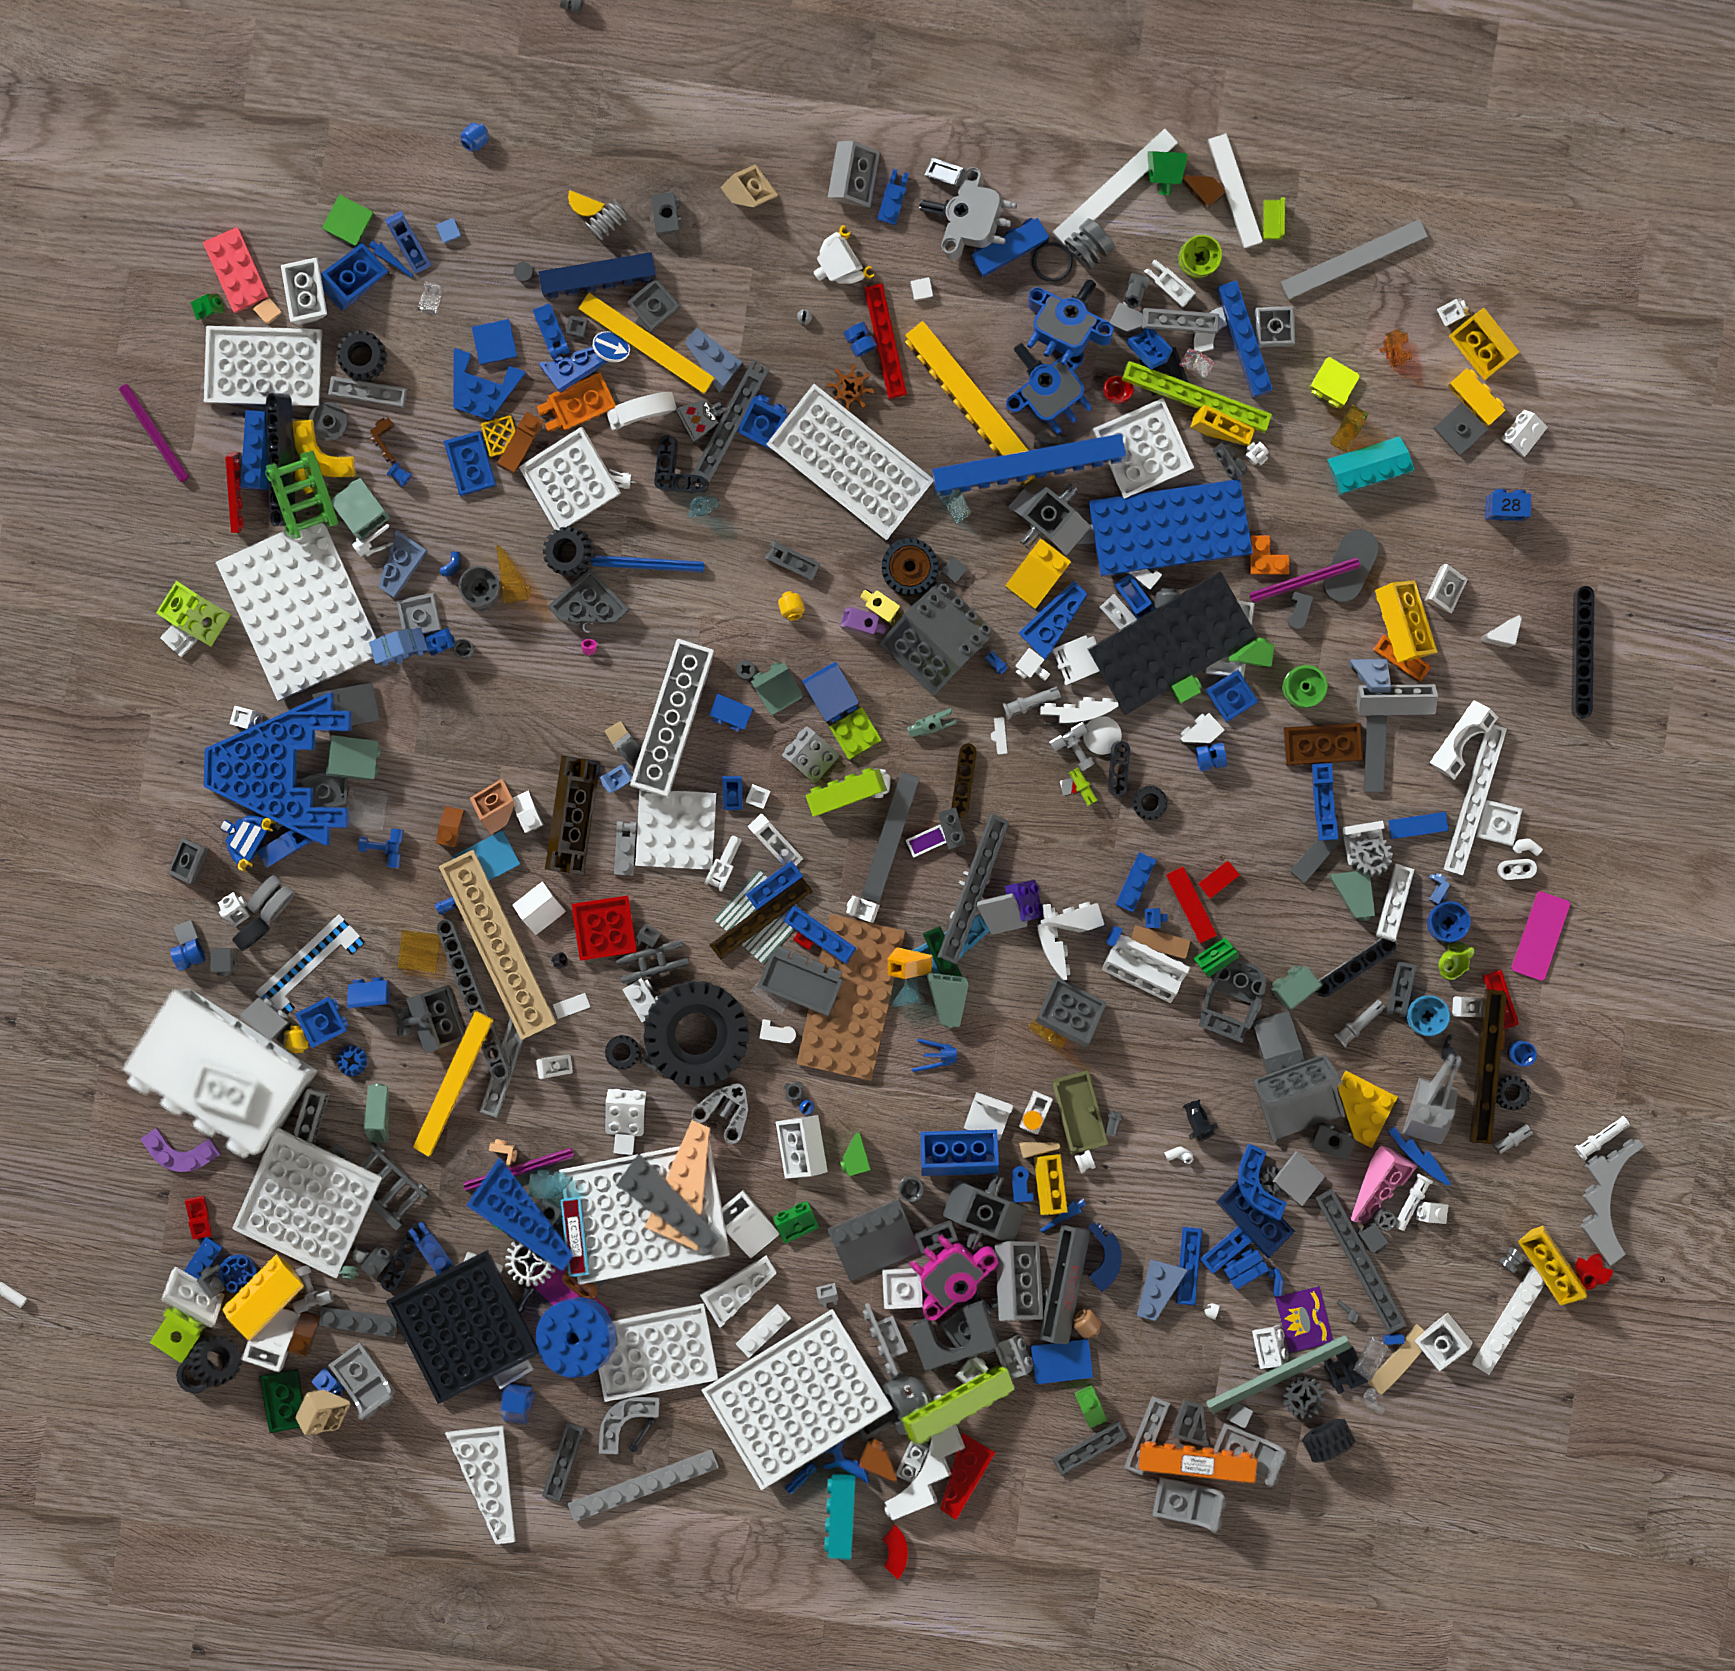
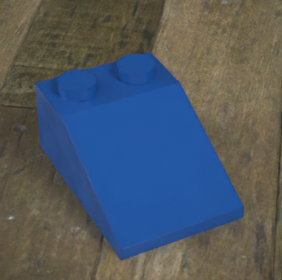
(352, 276)

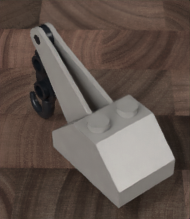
(1434, 1102)

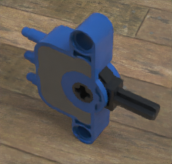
(1066, 322)
(1053, 399)

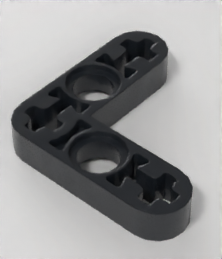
(669, 472)

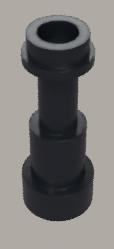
(524, 1298)

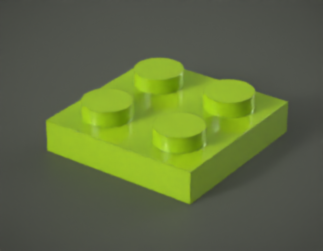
(855, 733)

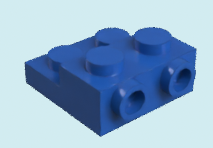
(762, 420)
(321, 1021)

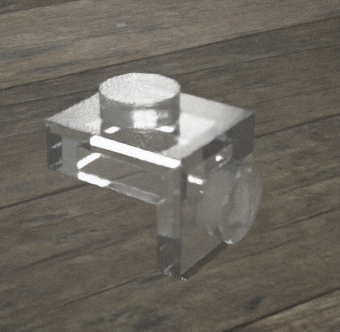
(430, 298)

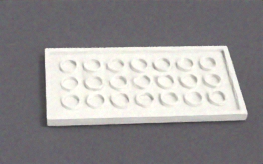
(850, 461)

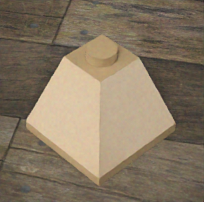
(748, 188)

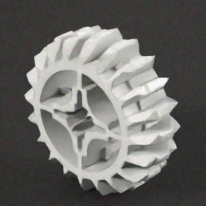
(529, 1269)

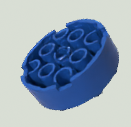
(557, 1340)

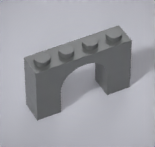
(935, 1353)

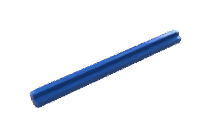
(646, 563)

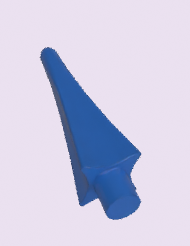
(383, 253)
(1072, 1209)

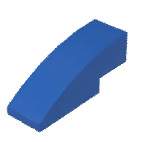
(1134, 596)

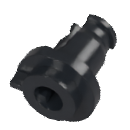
(1199, 1122)

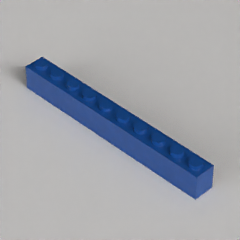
(1028, 464)

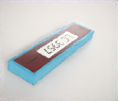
(575, 1236)

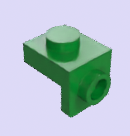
(207, 305)

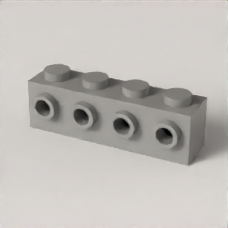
(1399, 701)

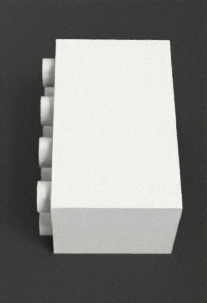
(198, 1031)

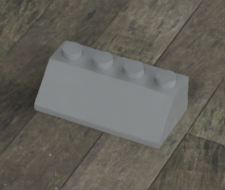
(1019, 1281)

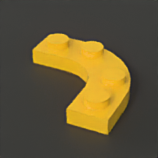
(329, 466)

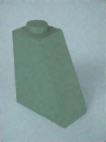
(1355, 893)
(949, 997)
(377, 1114)

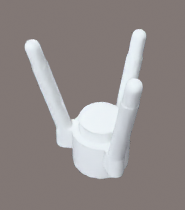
(363, 546)

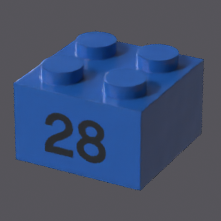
(1508, 506)

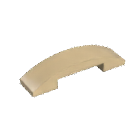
(1397, 1362)

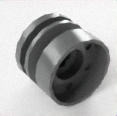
(1092, 241)
(471, 581)

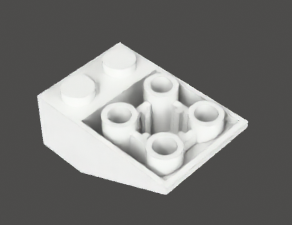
(747, 1224)
(272, 1342)

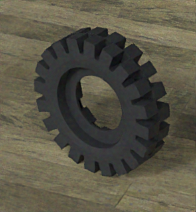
(689, 999)

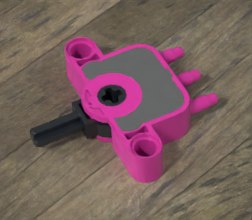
(953, 1276)

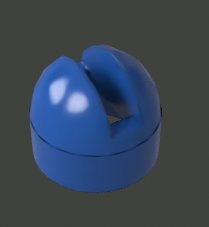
(810, 1109)

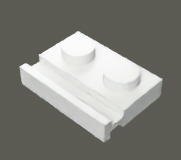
(178, 640)

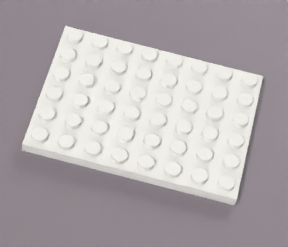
(298, 609)
(616, 1222)
(797, 1399)

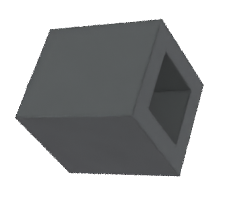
(1373, 1238)

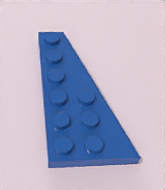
(511, 1209)

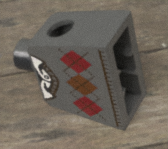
(700, 418)

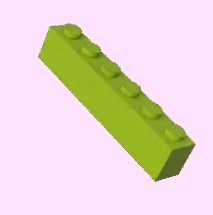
(958, 1404)

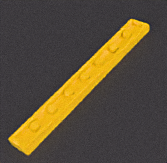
(646, 343)
(453, 1083)

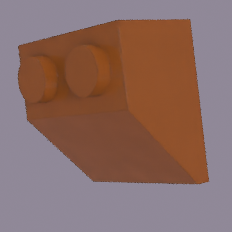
(877, 1460)

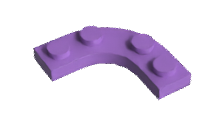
(177, 1160)

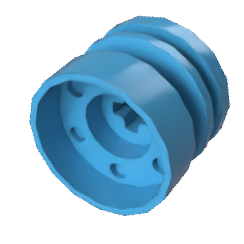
(1434, 1006)

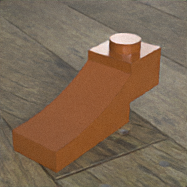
(520, 443)

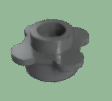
(792, 1096)

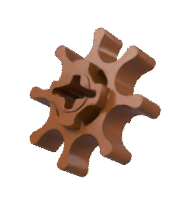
(857, 382)

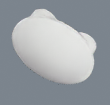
(1102, 734)

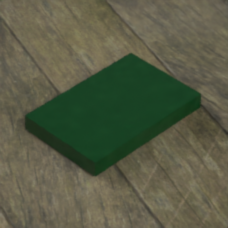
(282, 1399)

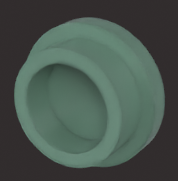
(349, 1272)

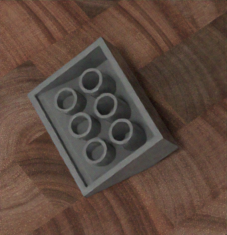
(874, 1239)

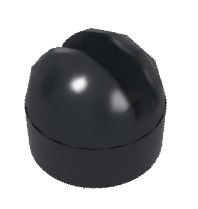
(560, 960)

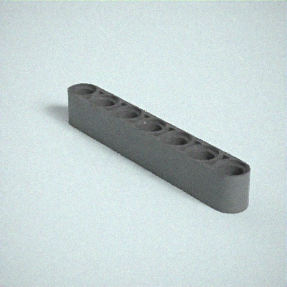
(890, 837)

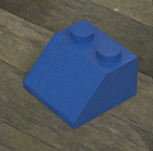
(368, 993)

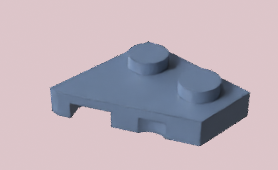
(1373, 673)

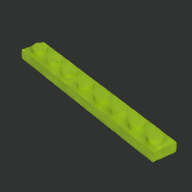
(1194, 395)

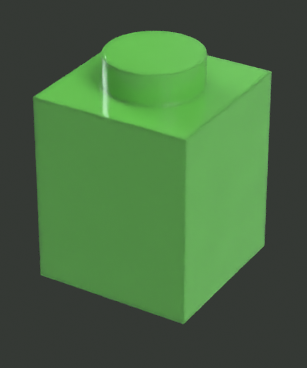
(1186, 689)

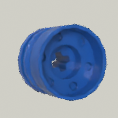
(1457, 915)

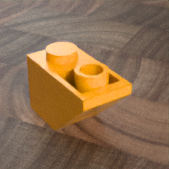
(908, 963)

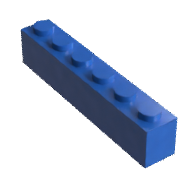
(1244, 339)

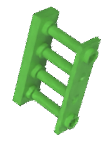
(320, 498)

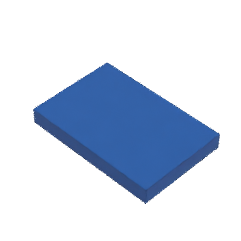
(470, 463)
(1061, 1361)

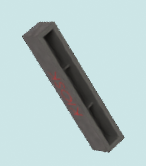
(1064, 1284)

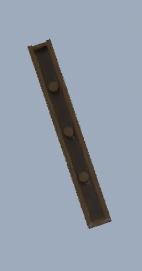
(1488, 1066)

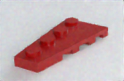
(234, 491)
(965, 1475)

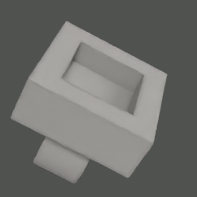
(827, 1294)

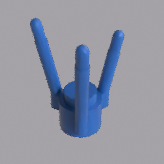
(947, 1055)

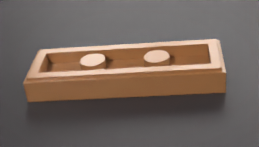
(1161, 942)

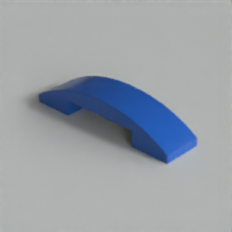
(1324, 802)

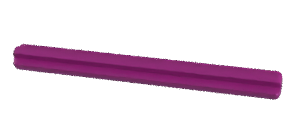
(154, 433)
(1304, 580)
(526, 1167)

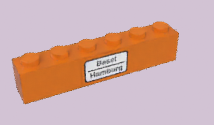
(1197, 1462)

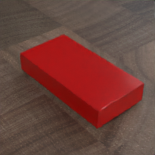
(1218, 879)

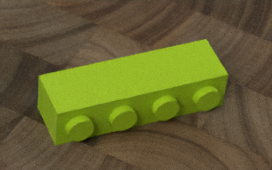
(845, 792)

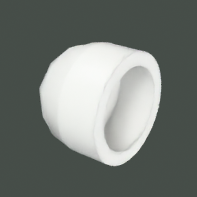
(1212, 1311)

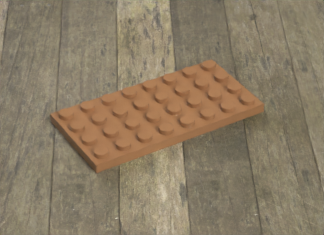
(852, 1032)

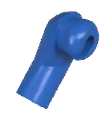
(452, 567)
(1278, 1280)

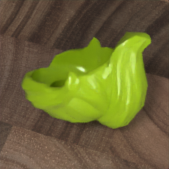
(1455, 960)

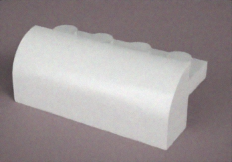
(1145, 968)

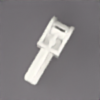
(721, 868)

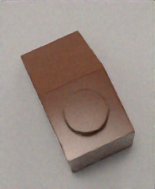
(450, 826)

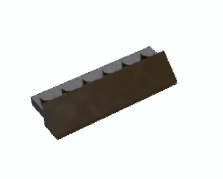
(572, 815)

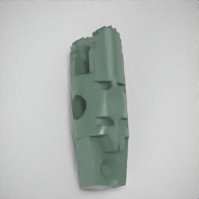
(922, 725)

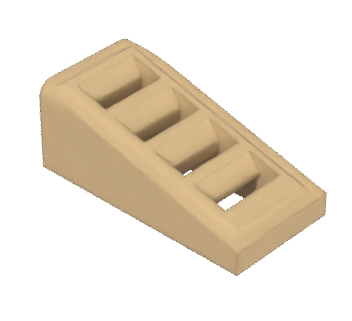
(1031, 1149)

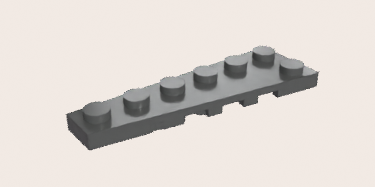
(657, 1195)

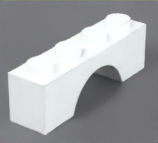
(1474, 721)

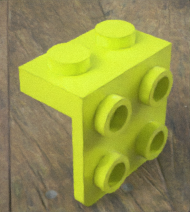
(1334, 382)

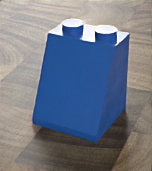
(831, 692)

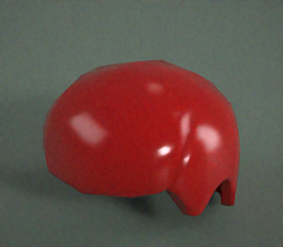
(1117, 391)

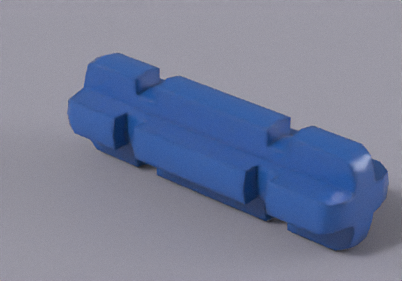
(800, 1478)

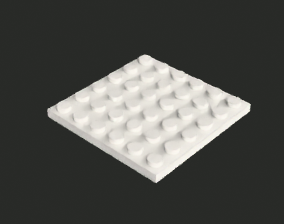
(306, 1203)

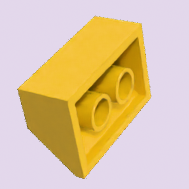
(1484, 343)

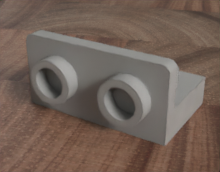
(1014, 1356)

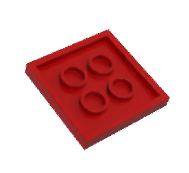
(604, 927)

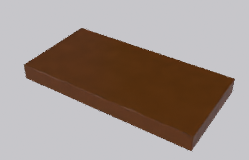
(1323, 744)

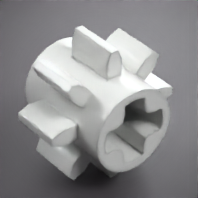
(1257, 453)

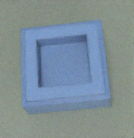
(448, 230)

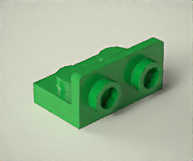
(795, 1222)

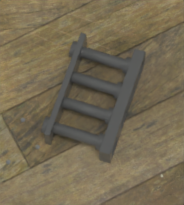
(380, 1205)

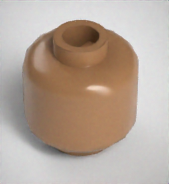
(1087, 1323)

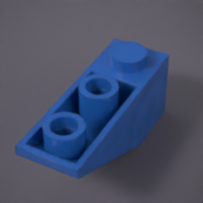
(283, 847)

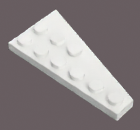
(486, 1471)

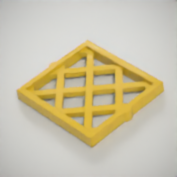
(496, 421)

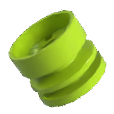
(1210, 252)

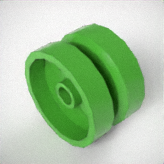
(1315, 682)

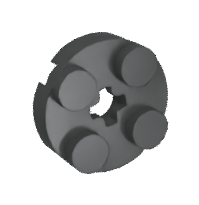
(338, 416)

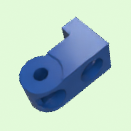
(1019, 1185)

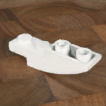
(1087, 710)
(1053, 950)

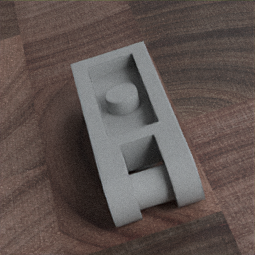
(625, 849)

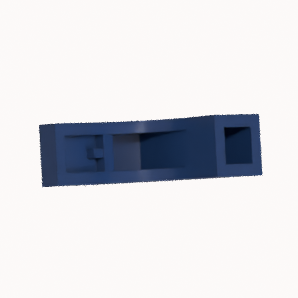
(1110, 1266)

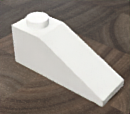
(774, 841)

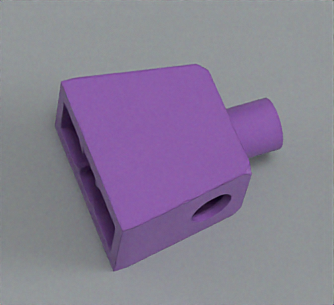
(854, 620)

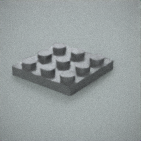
(1070, 1012)

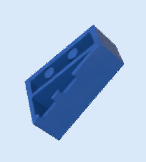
(516, 1403)

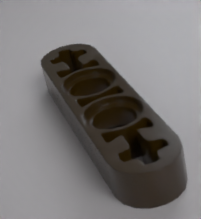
(959, 779)

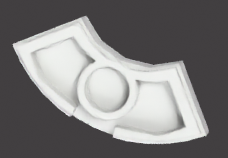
(1204, 341)

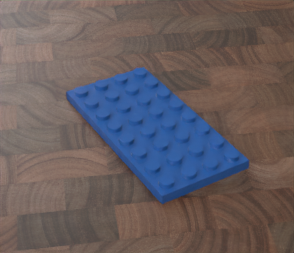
(1170, 527)

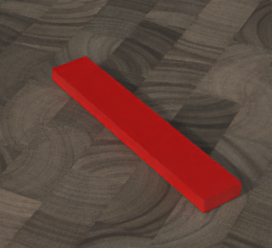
(885, 341)

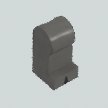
(1300, 611)

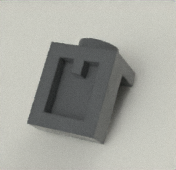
(210, 1282)

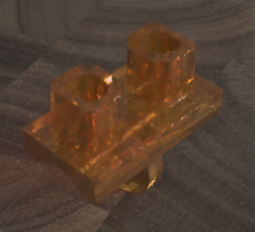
(1394, 349)

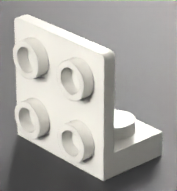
(1356, 832)
(988, 1114)

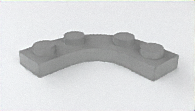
(622, 1411)

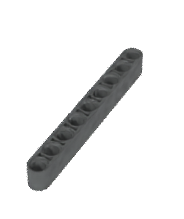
(467, 992)

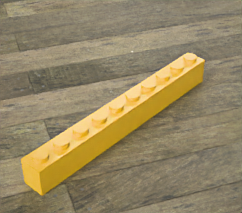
(964, 391)

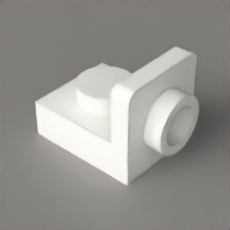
(1453, 311)
(245, 718)

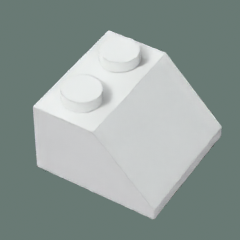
(1443, 1341)

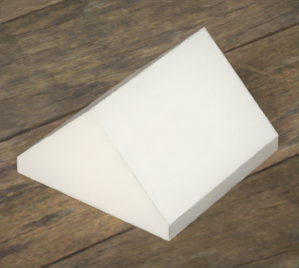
(1446, 588)
(1505, 634)
(539, 908)

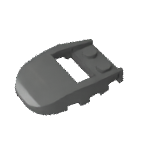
(1239, 981)

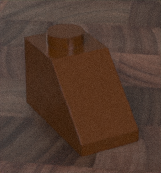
(1204, 189)
(304, 1334)

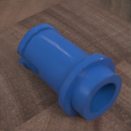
(996, 663)
(445, 905)

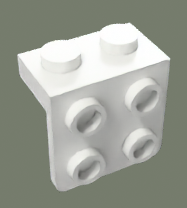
(625, 1112)

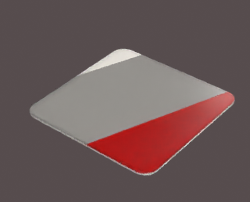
(1068, 786)

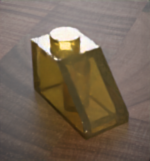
(1349, 428)

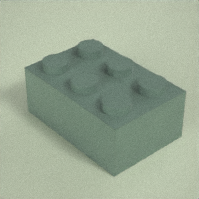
(1295, 986)

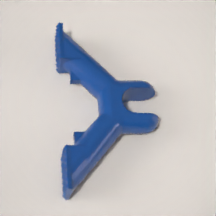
(845, 1463)

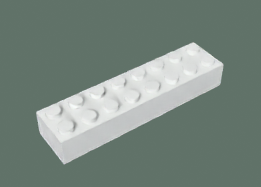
(672, 718)

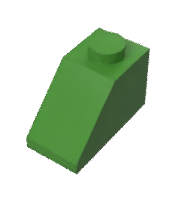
(1255, 653)
(855, 1157)
(1090, 1406)

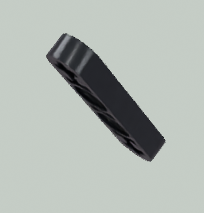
(401, 1255)

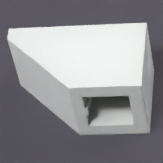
(1203, 732)

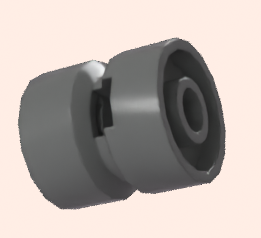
(911, 1188)

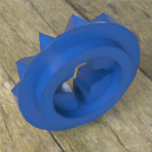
(354, 1069)

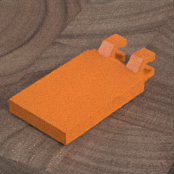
(577, 403)

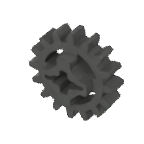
(1303, 1405)

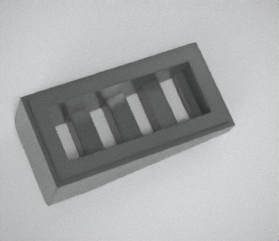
(864, 1436)

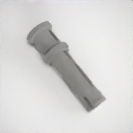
(1022, 705)
(1352, 1029)

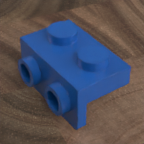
(1150, 348)

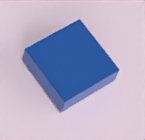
(1393, 1339)

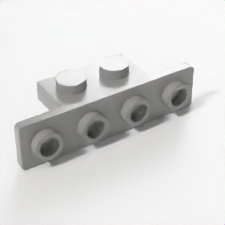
(888, 1338)

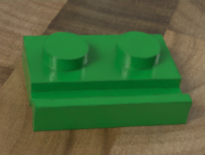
(1216, 957)

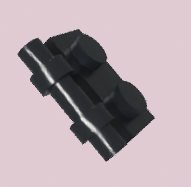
(1347, 1361)

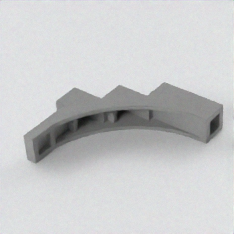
(1599, 1227)

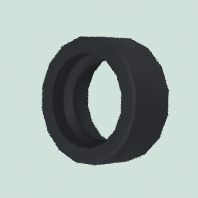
(250, 934)
(182, 1381)

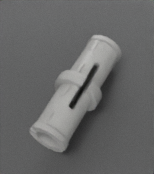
(1513, 1139)

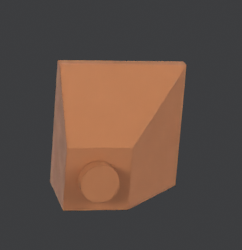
(493, 806)

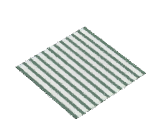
(740, 907)

